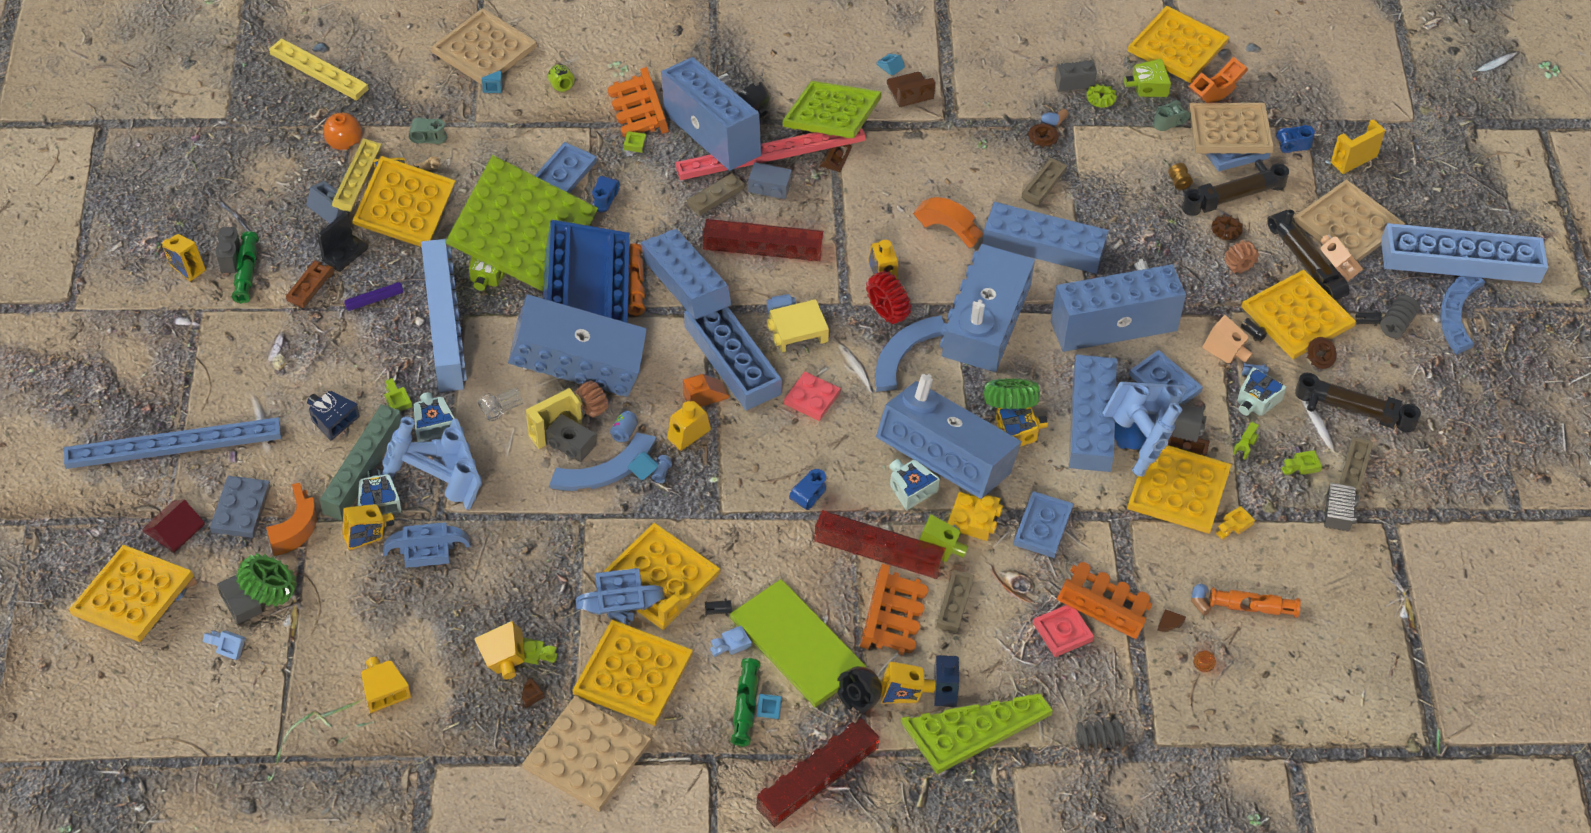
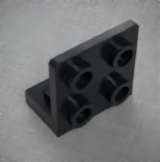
(338, 243)

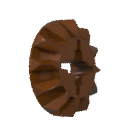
(1041, 130)
(1233, 232)
(1322, 344)

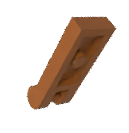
(309, 283)

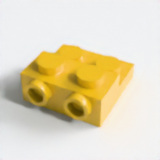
(975, 515)

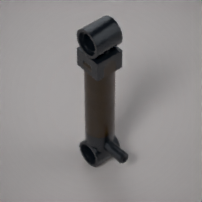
(1209, 196)
(1325, 275)
(1388, 412)

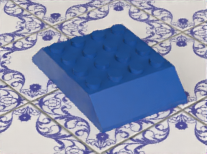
(587, 269)

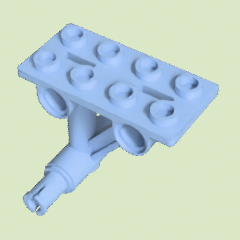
(1152, 409)
(450, 461)

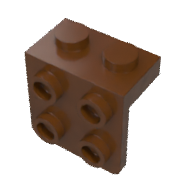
(911, 88)

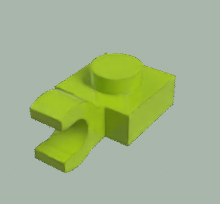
(396, 397)
(1248, 438)
(1305, 462)
(536, 650)

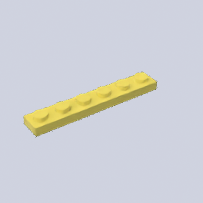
(319, 69)
(356, 175)

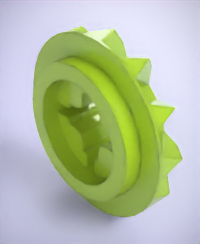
(1107, 99)

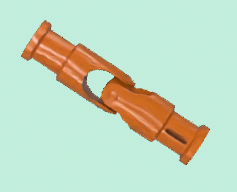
(636, 291)
(1265, 603)

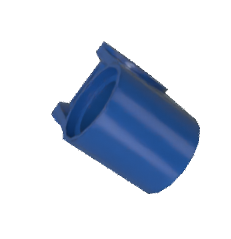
(1297, 138)
(605, 192)
(809, 489)

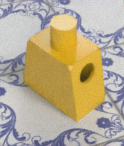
(687, 425)
(502, 649)
(383, 684)

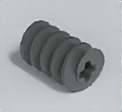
(1399, 316)
(1099, 733)

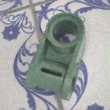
(1170, 116)
(426, 131)

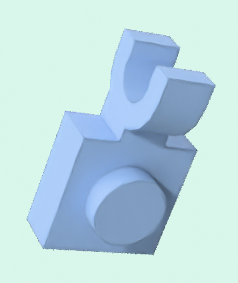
(732, 640)
(227, 643)

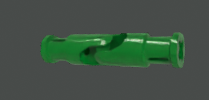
(245, 267)
(745, 702)

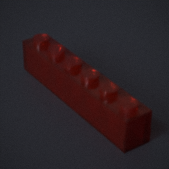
(763, 240)
(879, 544)
(817, 772)

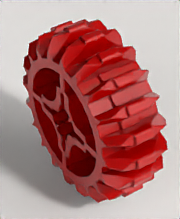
(888, 297)

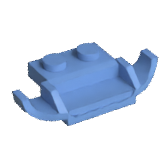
(426, 543)
(619, 592)

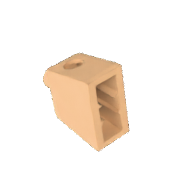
(1340, 257)
(1227, 341)

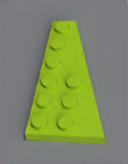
(968, 730)

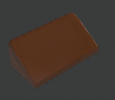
(834, 157)
(1199, 447)

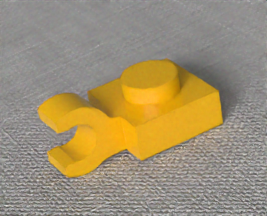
(1236, 520)
(671, 607)

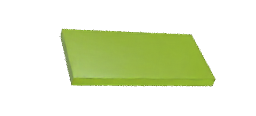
(796, 641)

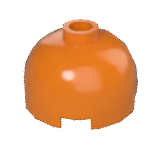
(342, 131)

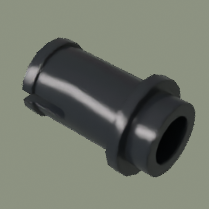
(1369, 318)
(1258, 333)
(718, 607)

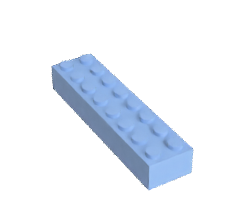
(1464, 253)
(443, 315)

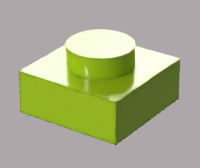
(634, 142)

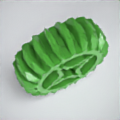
(1012, 393)
(266, 580)

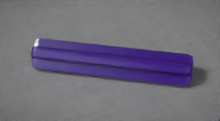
(373, 296)

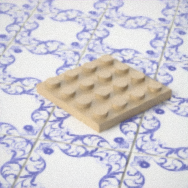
(483, 46)
(1230, 128)
(1350, 217)
(586, 753)

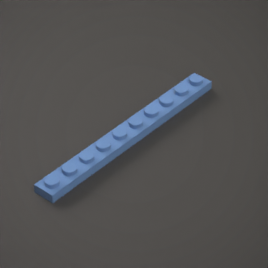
(172, 443)

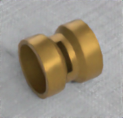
(1180, 176)

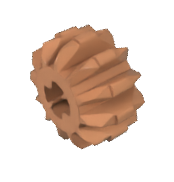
(1241, 256)
(593, 398)

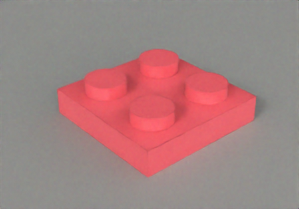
(812, 396)
(1063, 630)

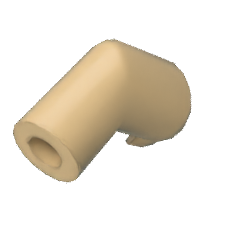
(430, 164)

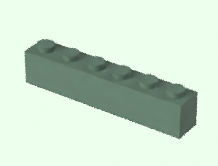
(362, 458)

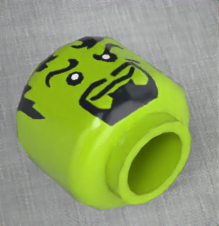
(561, 78)

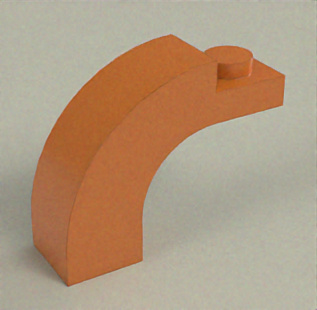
(1220, 85)
(951, 214)
(298, 528)

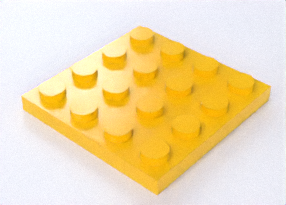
(1180, 42)
(404, 201)
(1297, 313)
(1181, 489)
(667, 564)
(131, 593)
(633, 672)

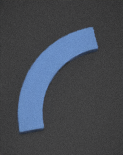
(1452, 310)
(899, 346)
(604, 473)

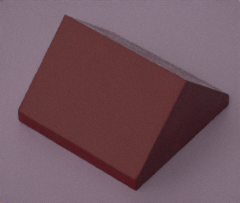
(174, 525)

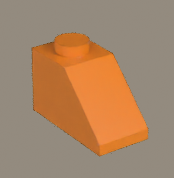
(704, 390)

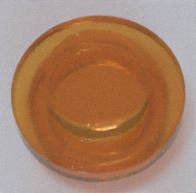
(1204, 661)

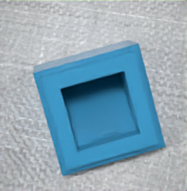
(891, 63)
(492, 83)
(642, 465)
(769, 706)

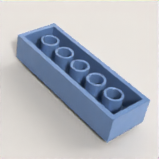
(1045, 237)
(686, 273)
(735, 357)
(1089, 429)

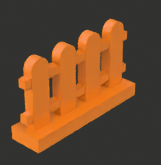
(636, 98)
(1101, 608)
(890, 620)

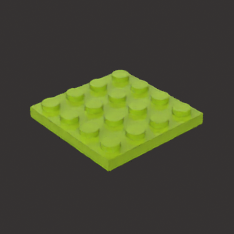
(832, 109)

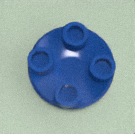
(1129, 437)

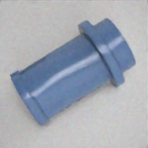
(1247, 368)
(660, 473)
(622, 616)

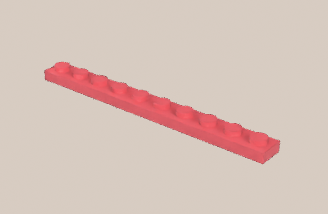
(769, 151)

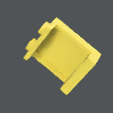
(797, 324)
(546, 412)

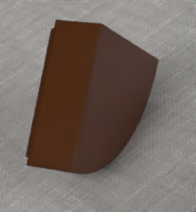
(1170, 621)
(531, 693)

